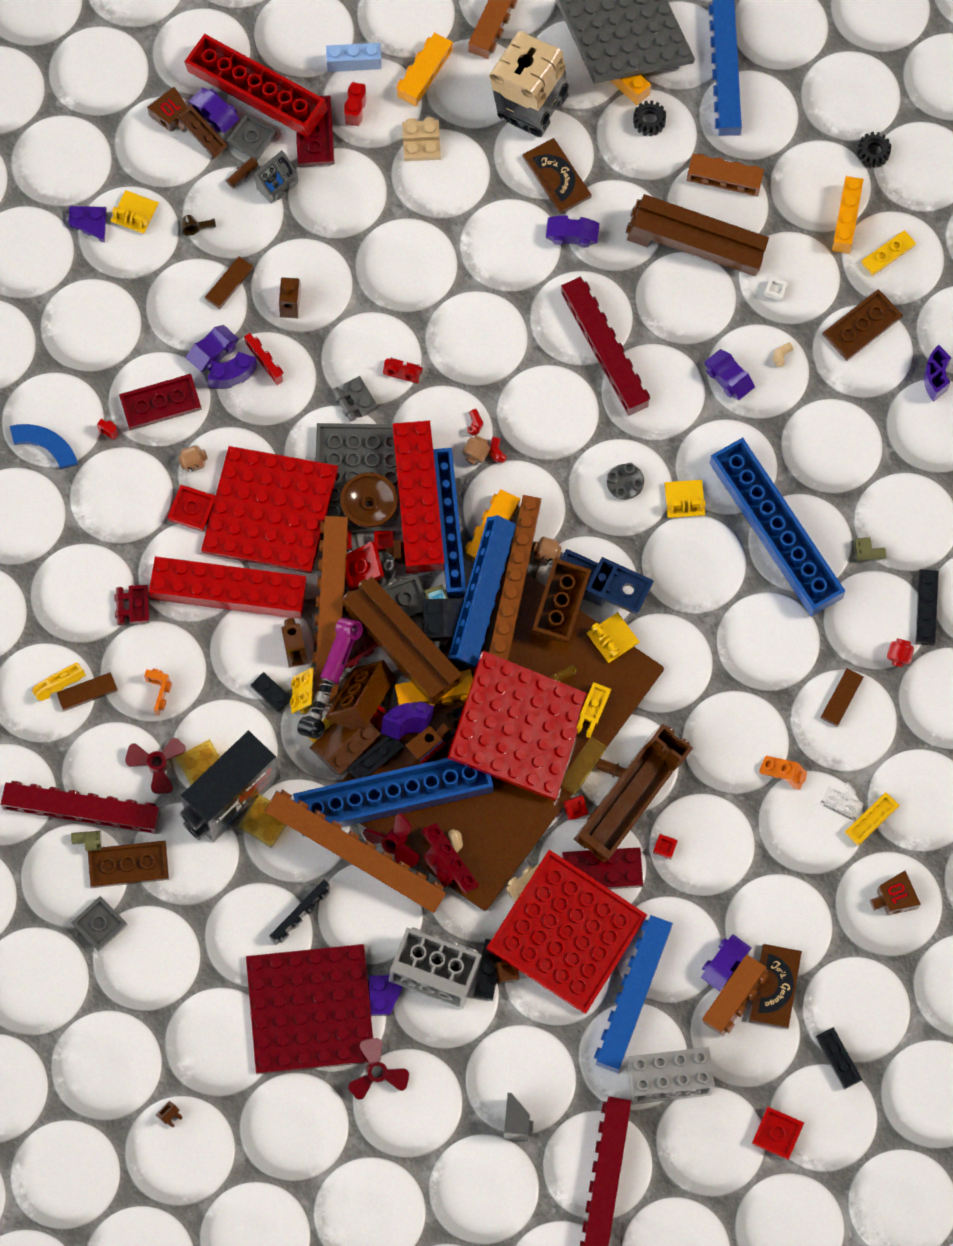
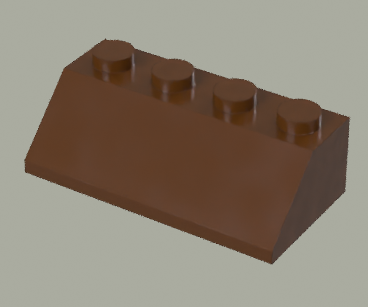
(560, 601)
(361, 695)

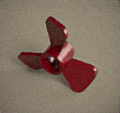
(138, 757)
(394, 841)
(372, 1051)

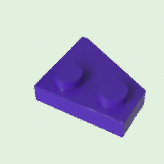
(89, 220)
(383, 995)

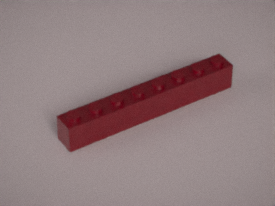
(604, 345)
(80, 807)
(606, 1171)

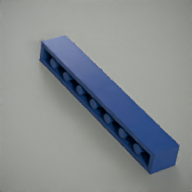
(726, 67)
(449, 523)
(481, 591)
(634, 993)

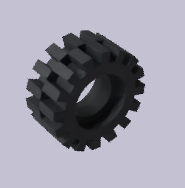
(651, 108)
(877, 140)

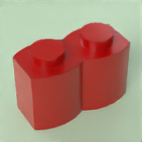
(355, 103)

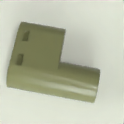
(865, 551)
(92, 839)

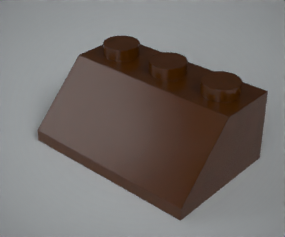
(341, 745)

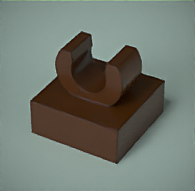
(397, 551)
(506, 972)
(167, 1112)

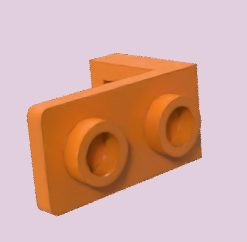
(157, 677)
(784, 769)

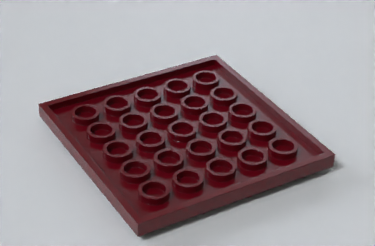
(309, 1008)

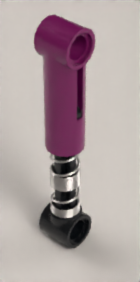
(346, 633)

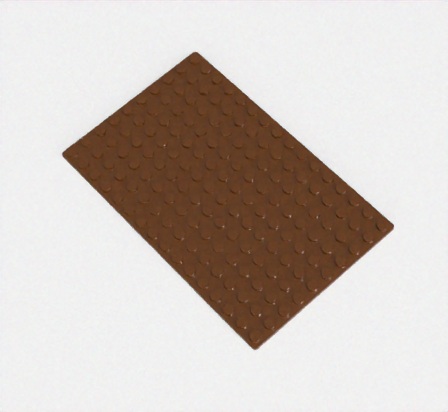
(508, 823)

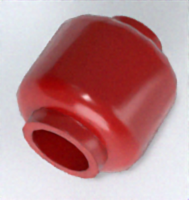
(900, 652)

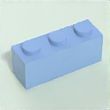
(353, 57)

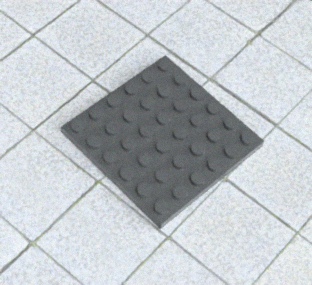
(625, 36)
(358, 451)

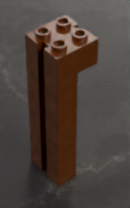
(696, 234)
(401, 640)
(633, 792)

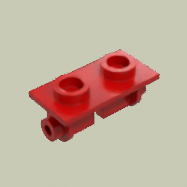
(408, 372)

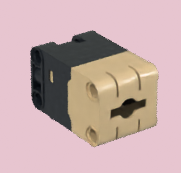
(529, 83)

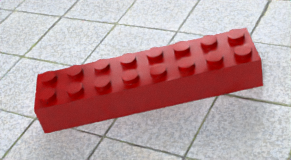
(256, 85)
(418, 497)
(228, 587)

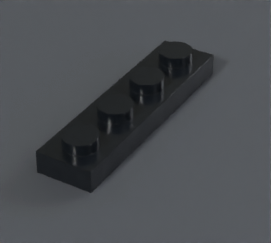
(927, 607)
(307, 906)

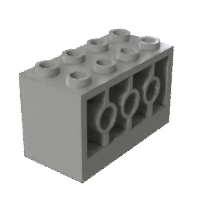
(416, 967)
(670, 1075)

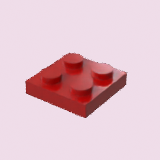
(191, 508)
(362, 565)
(777, 1133)

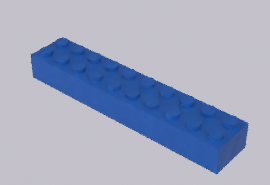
(777, 527)
(396, 792)

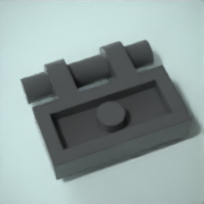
(360, 396)

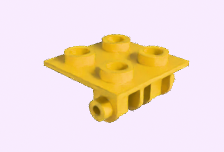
(134, 211)
(684, 498)
(612, 637)
(302, 692)

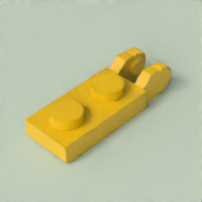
(58, 681)
(593, 707)

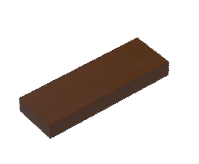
(202, 131)
(229, 282)
(87, 691)
(842, 697)

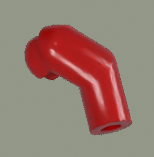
(477, 423)
(495, 453)

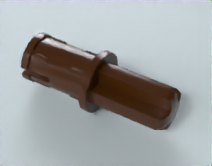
(242, 172)
(609, 767)

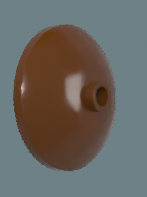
(365, 489)

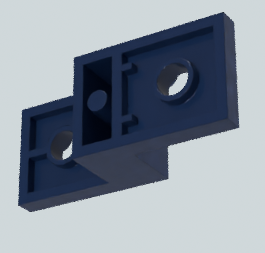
(608, 581)

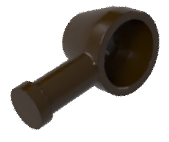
(191, 226)

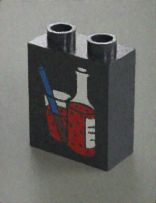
(229, 787)

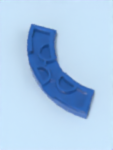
(48, 440)

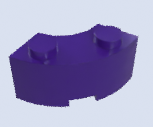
(214, 109)
(572, 231)
(212, 348)
(232, 372)
(729, 374)
(935, 375)
(407, 719)
(725, 962)

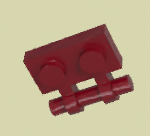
(138, 604)

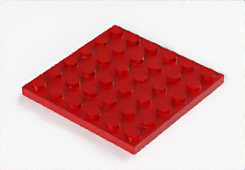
(269, 509)
(518, 726)
(566, 931)

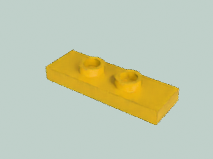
(888, 253)
(872, 819)

